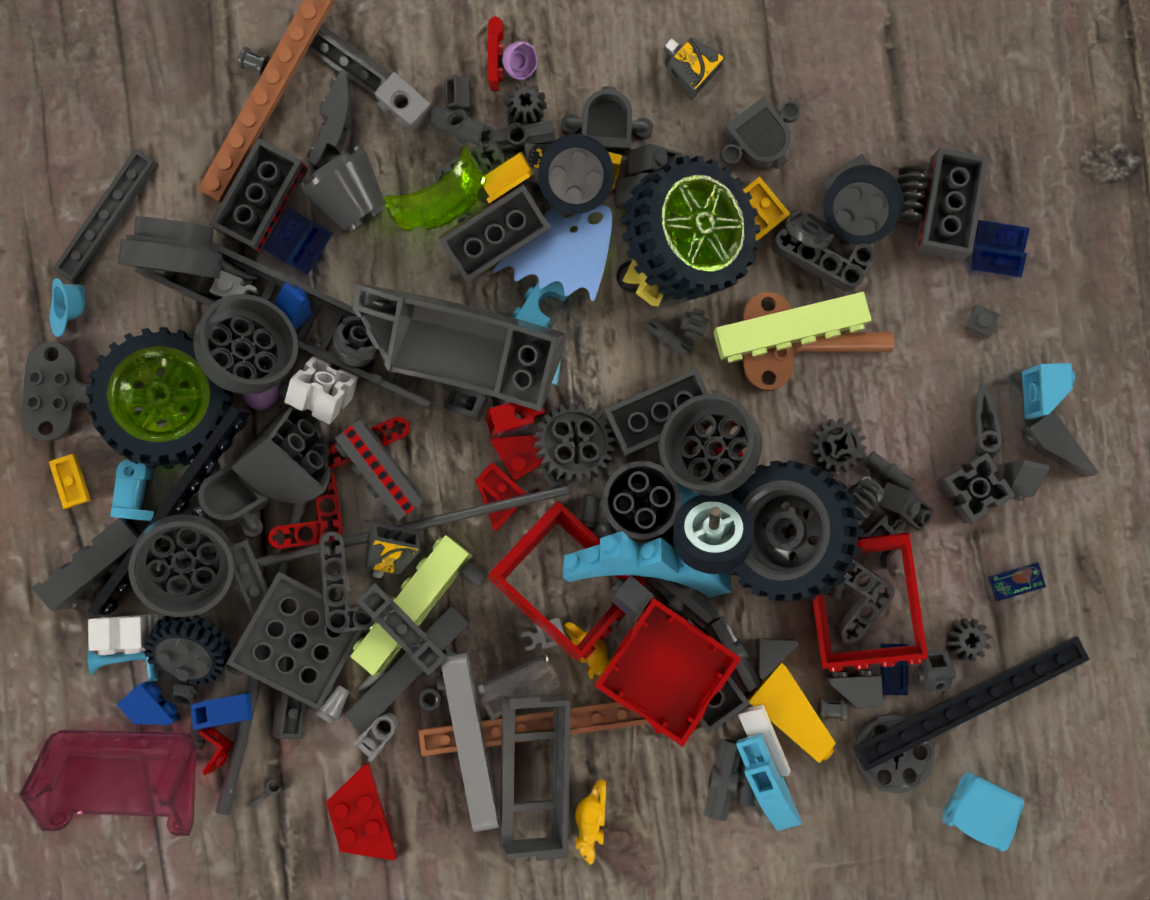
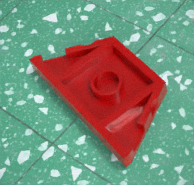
(360, 817)

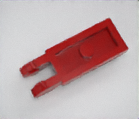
(495, 51)

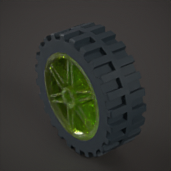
(709, 220)
(138, 436)

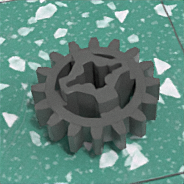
(828, 440)

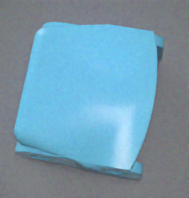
(984, 811)

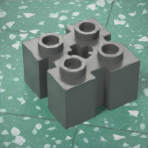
(990, 491)

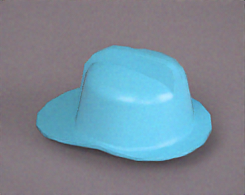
(66, 304)

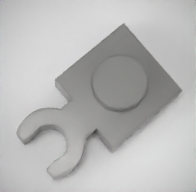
(230, 285)
(542, 637)

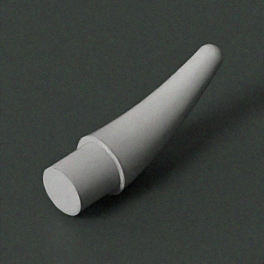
(372, 679)

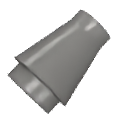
(333, 704)

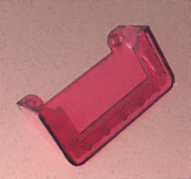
(113, 777)

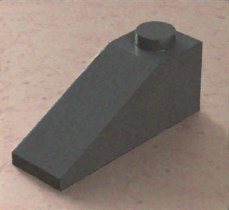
(1054, 441)

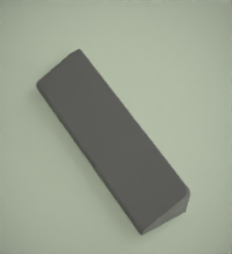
(346, 57)
(289, 711)

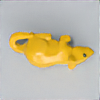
(598, 659)
(589, 818)

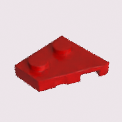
(518, 454)

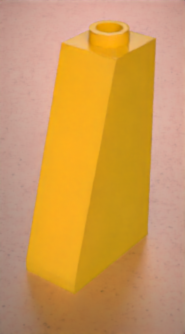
(793, 713)

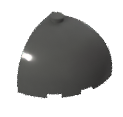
(287, 458)

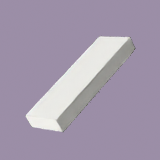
(756, 721)

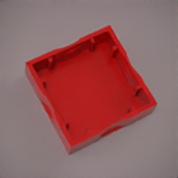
(667, 671)

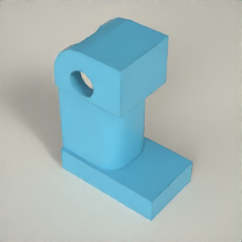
(130, 491)

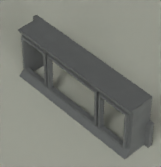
(546, 847)

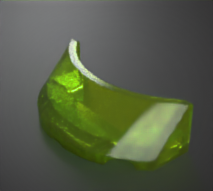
(442, 200)

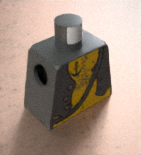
(692, 64)
(390, 549)

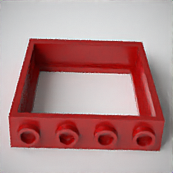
(555, 515)
(886, 656)

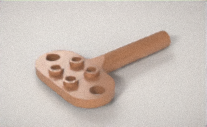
(782, 362)

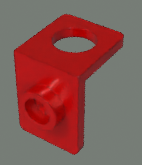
(220, 755)

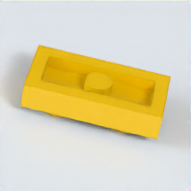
(69, 481)

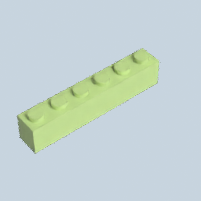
(792, 326)
(416, 600)

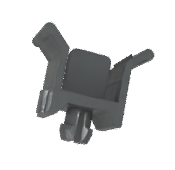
(884, 529)

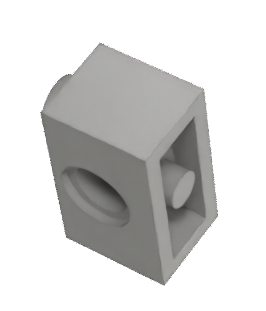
(397, 90)

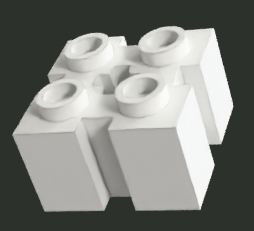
(321, 389)
(120, 633)

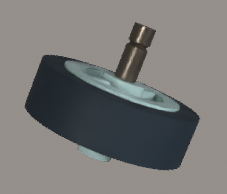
(713, 533)

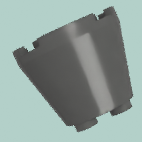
(346, 189)
(659, 493)

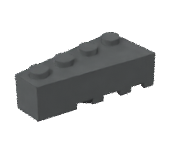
(89, 567)

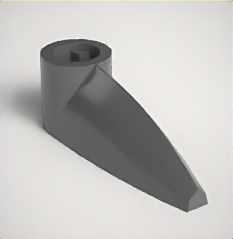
(987, 423)

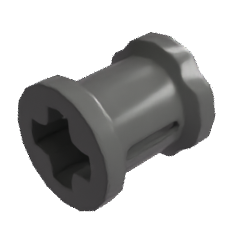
(252, 60)
(832, 709)

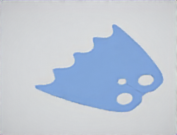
(565, 256)

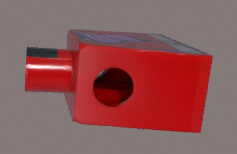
(503, 421)

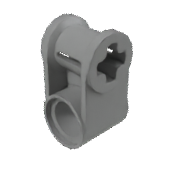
(375, 738)

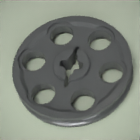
(896, 783)

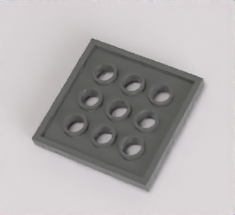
(267, 669)

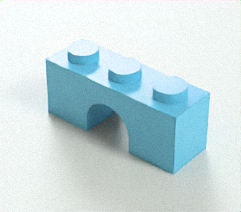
(530, 311)

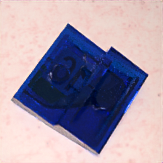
(298, 241)
(1000, 248)

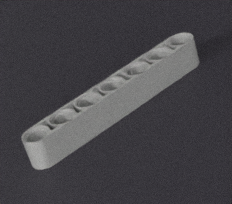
(470, 742)

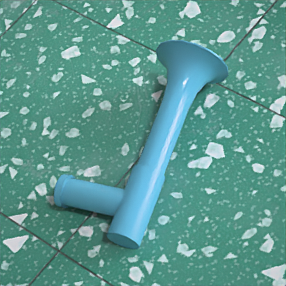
(96, 661)

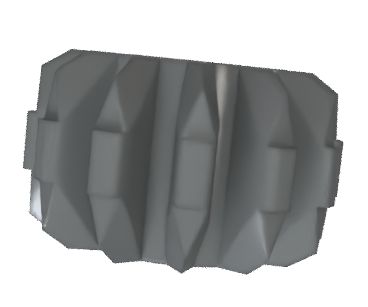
(526, 95)
(974, 646)

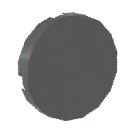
(809, 230)

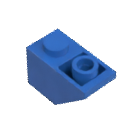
(294, 304)
(148, 706)
(221, 711)

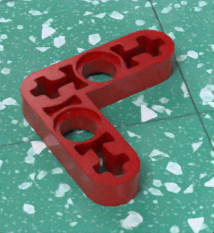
(317, 527)

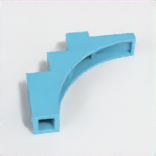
(656, 559)

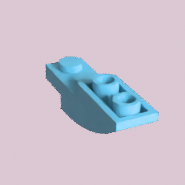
(767, 784)

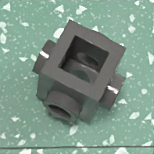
(936, 671)

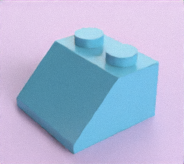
(1045, 388)

